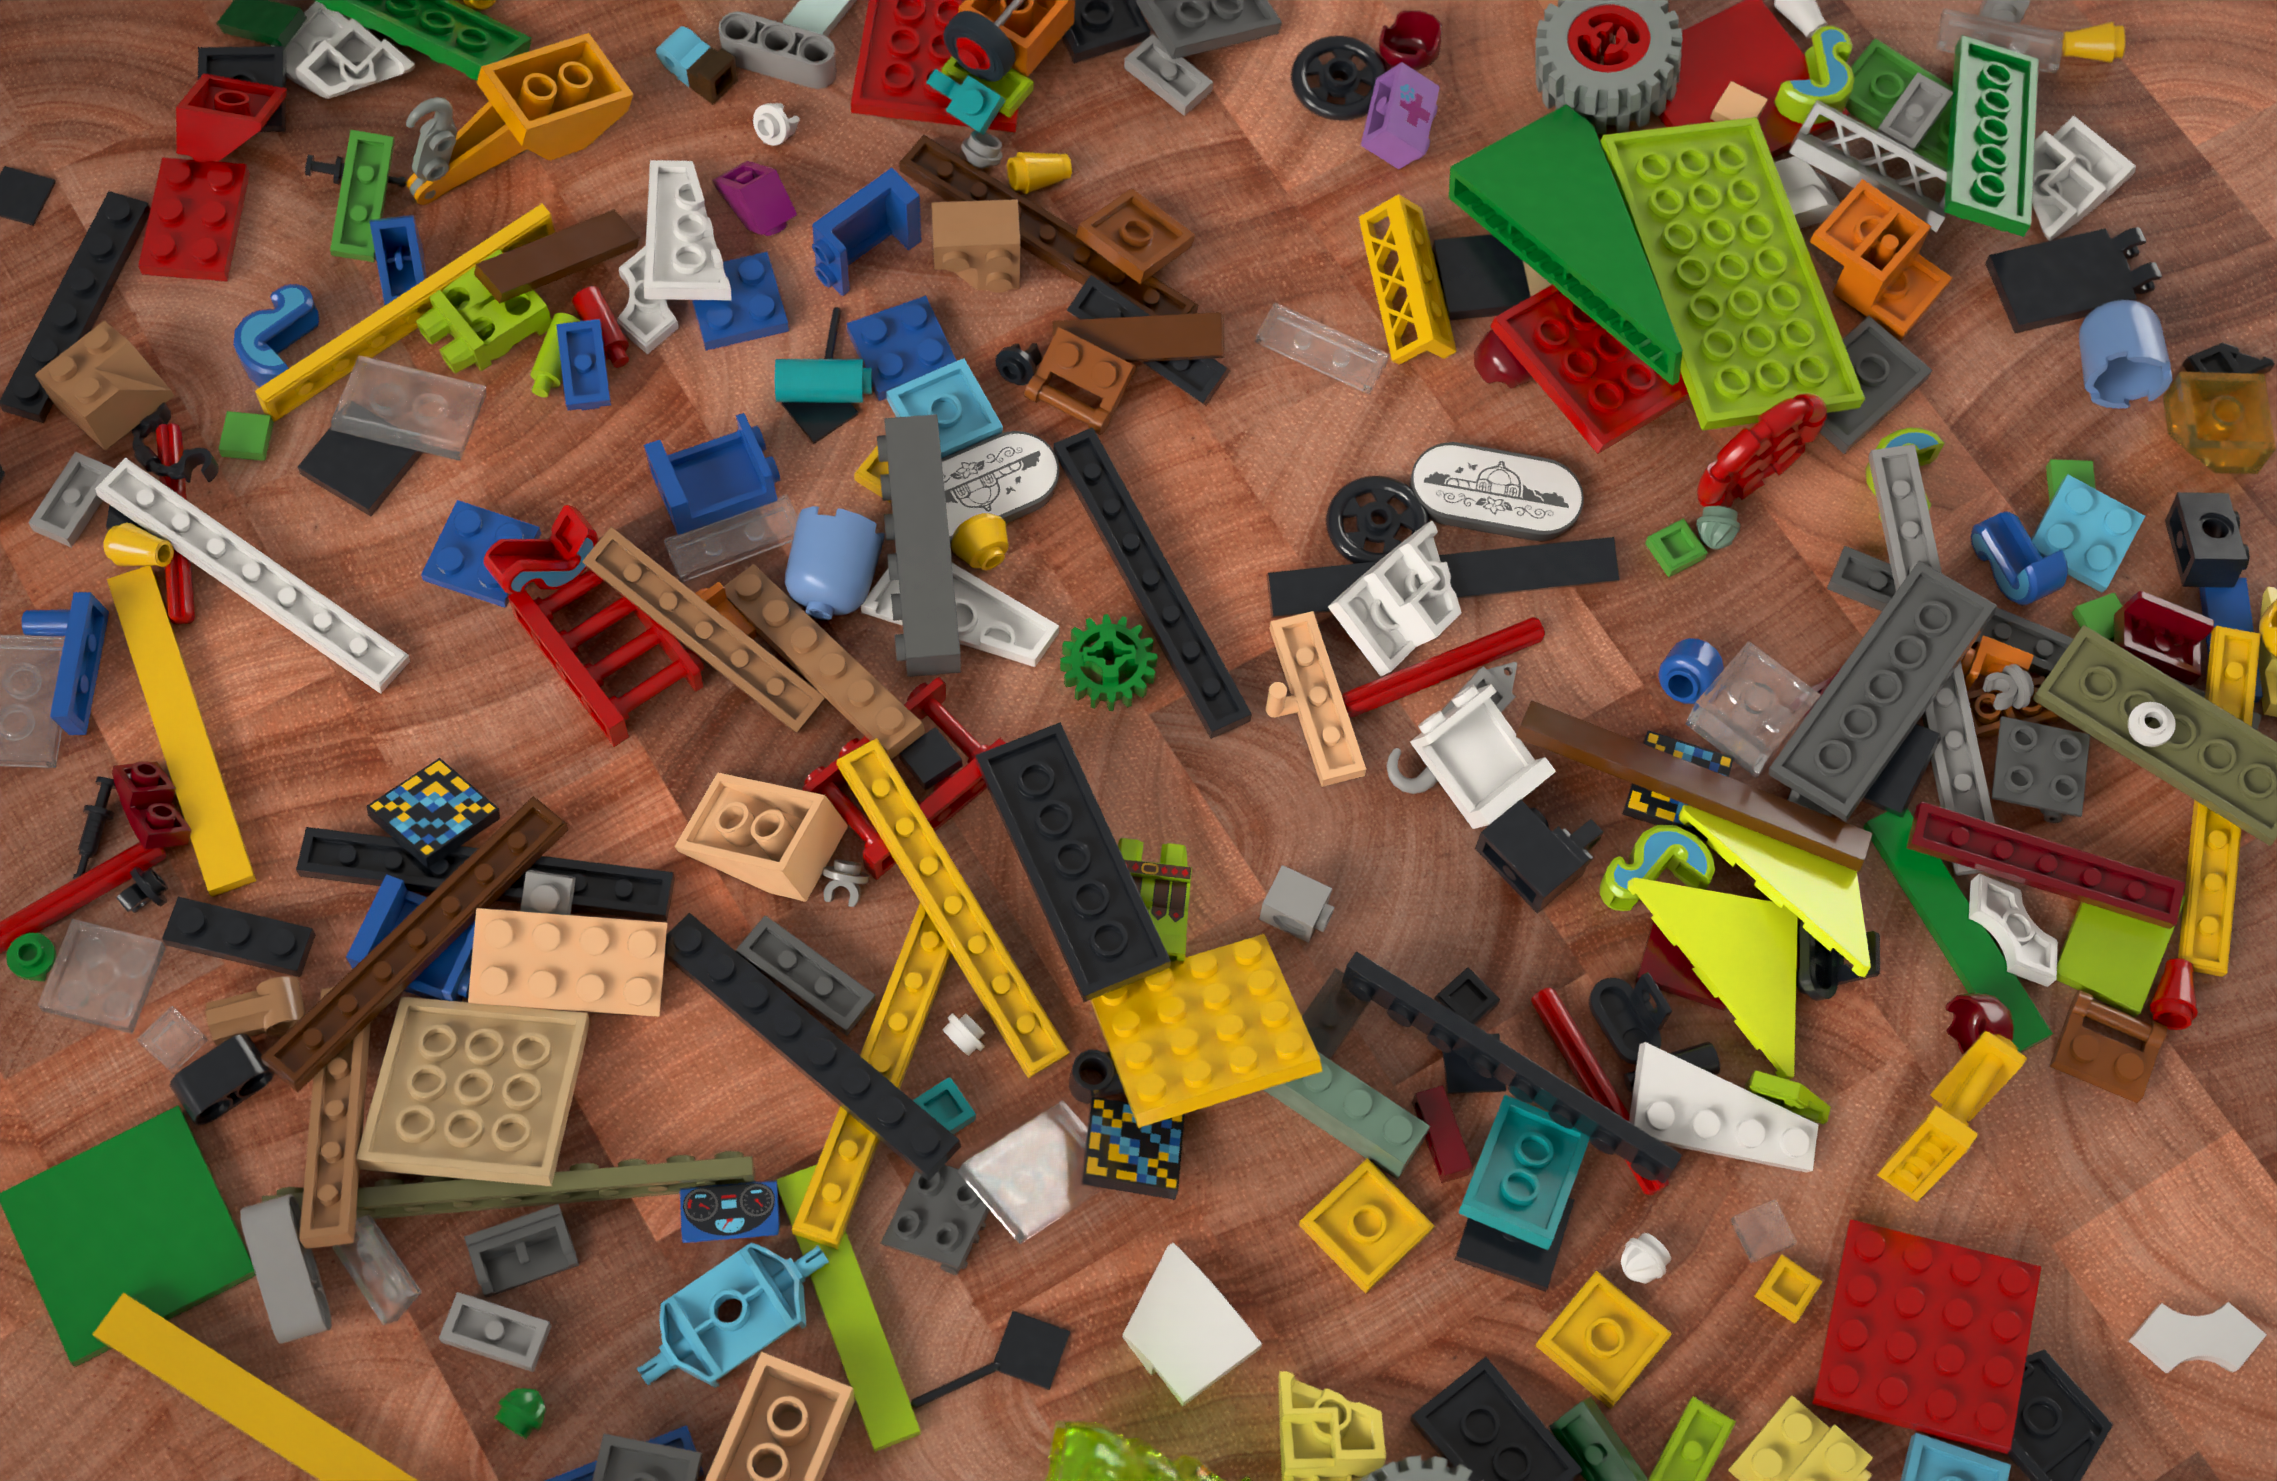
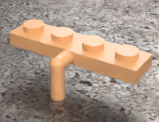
(1314, 698)

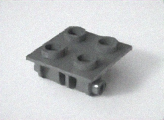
(2041, 768)
(938, 1219)

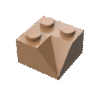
(978, 242)
(104, 385)

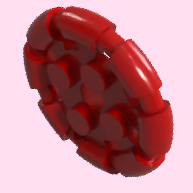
(1762, 450)

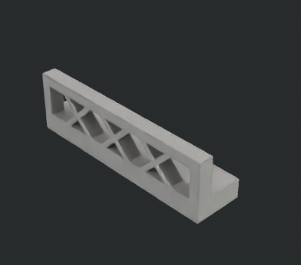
(1852, 171)

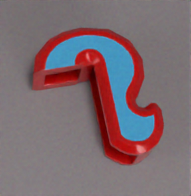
(546, 562)

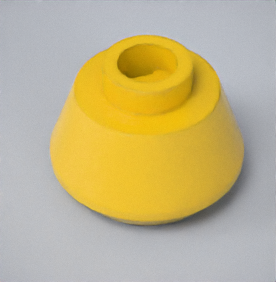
(981, 541)

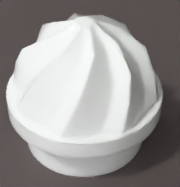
(1645, 1259)

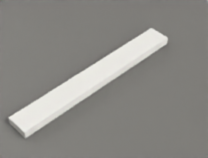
(253, 575)

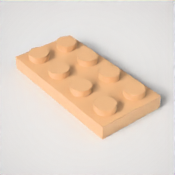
(567, 962)

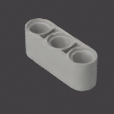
(796, 48)
(285, 1269)

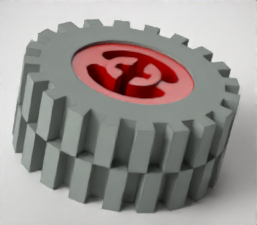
(1634, 74)

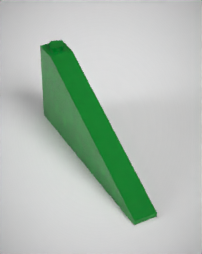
(1562, 213)

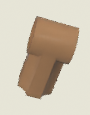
(269, 1010)

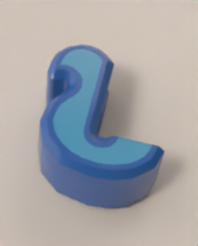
(271, 331)
(2016, 561)

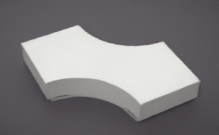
(644, 320)
(2025, 946)
(2218, 1337)

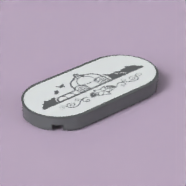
(999, 476)
(1497, 491)

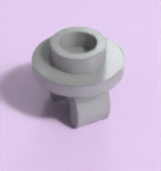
(2015, 685)
(845, 874)

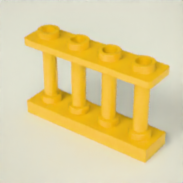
(1945, 1131)

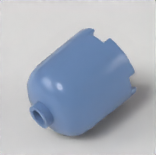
(2123, 354)
(832, 562)

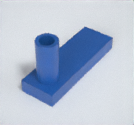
(80, 660)

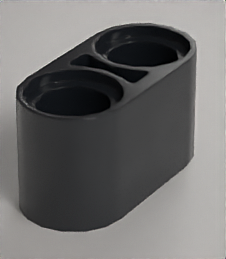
(221, 1079)

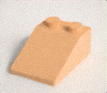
(764, 834)

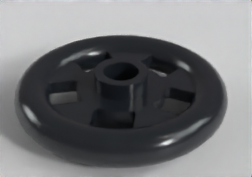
(1341, 67)
(1383, 489)

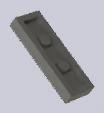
(806, 975)

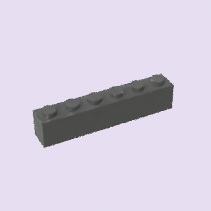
(921, 544)

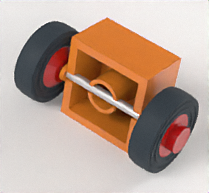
(1006, 34)

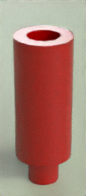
(591, 306)

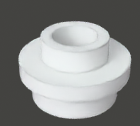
(2146, 735)
(964, 1033)

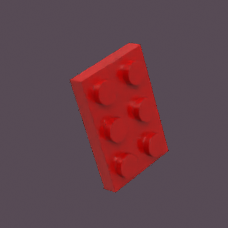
(194, 219)

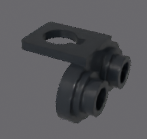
(1824, 970)
(1628, 1014)

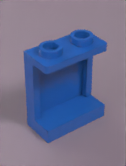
(861, 223)
(714, 477)
(446, 976)

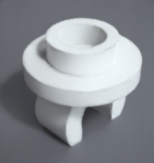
(773, 125)

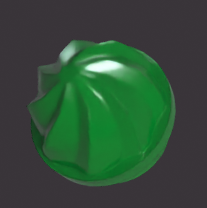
(521, 1411)

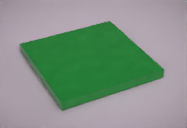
(130, 1221)

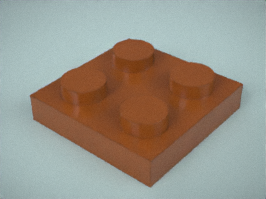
(1135, 235)

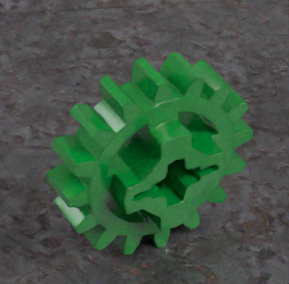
(1113, 643)

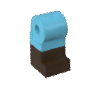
(698, 64)

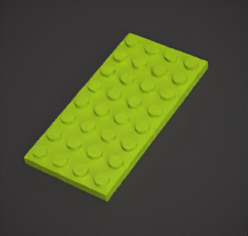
(1731, 270)

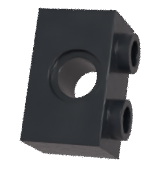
(2206, 540)

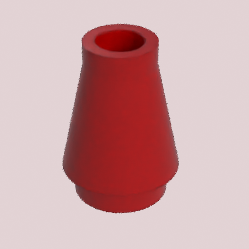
(2175, 996)

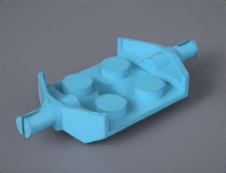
(771, 1307)

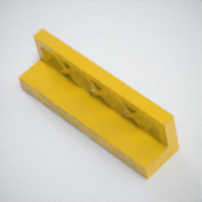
(1420, 277)

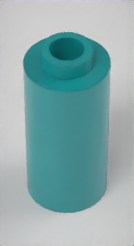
(822, 380)

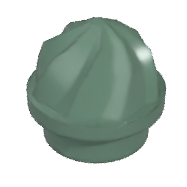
(1718, 526)

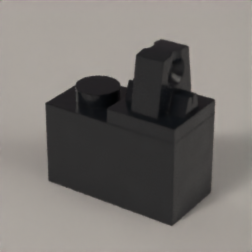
(1533, 857)

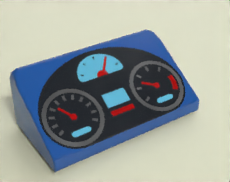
(729, 1211)

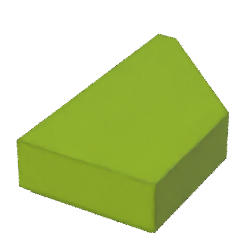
(1789, 1095)

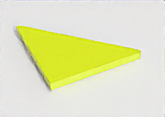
(1808, 885)
(1742, 955)

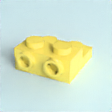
(1801, 1448)

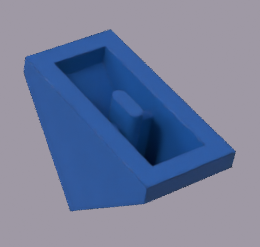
(398, 255)

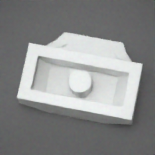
(1806, 191)

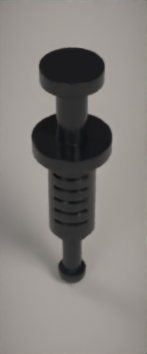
(337, 170)
(95, 823)

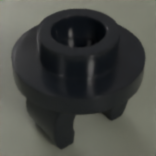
(1018, 365)
(147, 887)

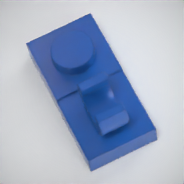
(583, 365)

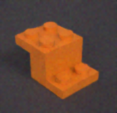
(1881, 259)

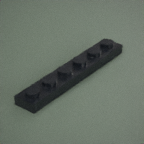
(77, 300)

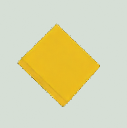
(1366, 1225)
(1603, 1339)

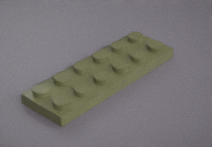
(2208, 755)

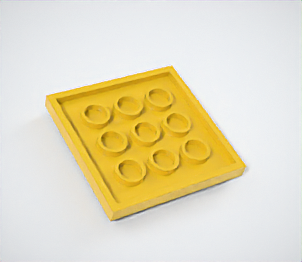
(1205, 1031)

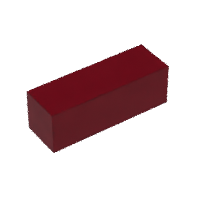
(1443, 1135)

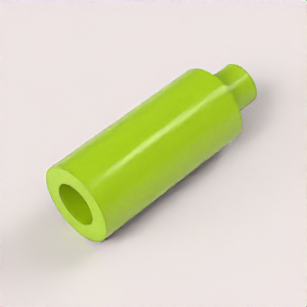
(547, 367)

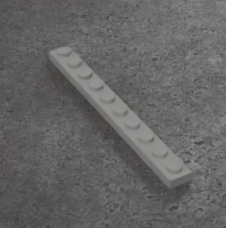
(1909, 540)

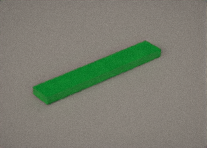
(1946, 916)

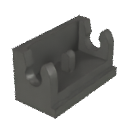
(521, 1251)

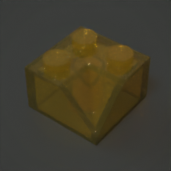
(2221, 420)

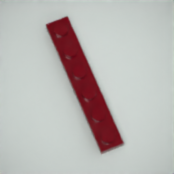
(2046, 865)

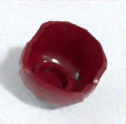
(1411, 40)
(1498, 363)
(1975, 1014)

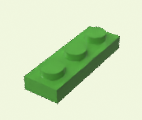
(361, 194)

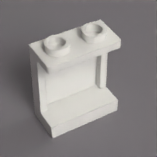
(1479, 757)

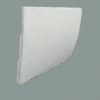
(339, 55)
(2074, 175)
(1399, 602)
(1187, 1328)

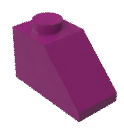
(756, 197)

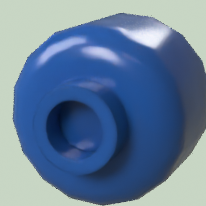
(1689, 670)

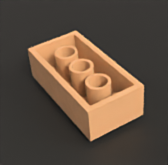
(783, 1425)

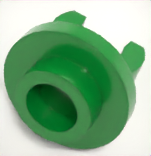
(31, 956)

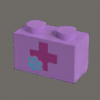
(1400, 116)

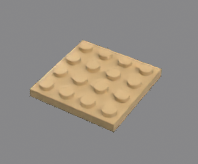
(474, 1091)

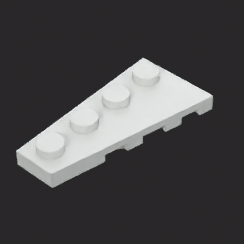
(680, 239)
(984, 618)
(1713, 1116)

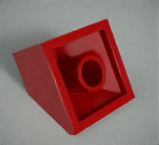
(222, 115)

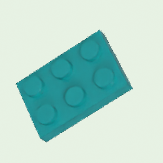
(1524, 1173)

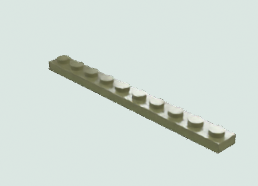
(580, 1184)

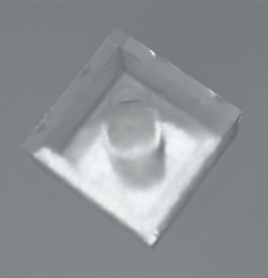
(1752, 709)

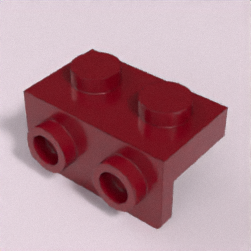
(2162, 635)

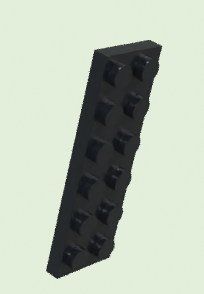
(1072, 862)

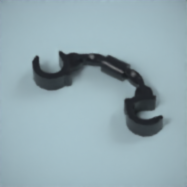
(187, 462)

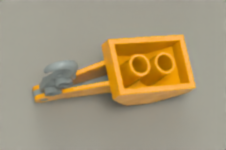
(538, 101)

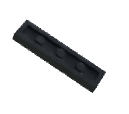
(1195, 376)

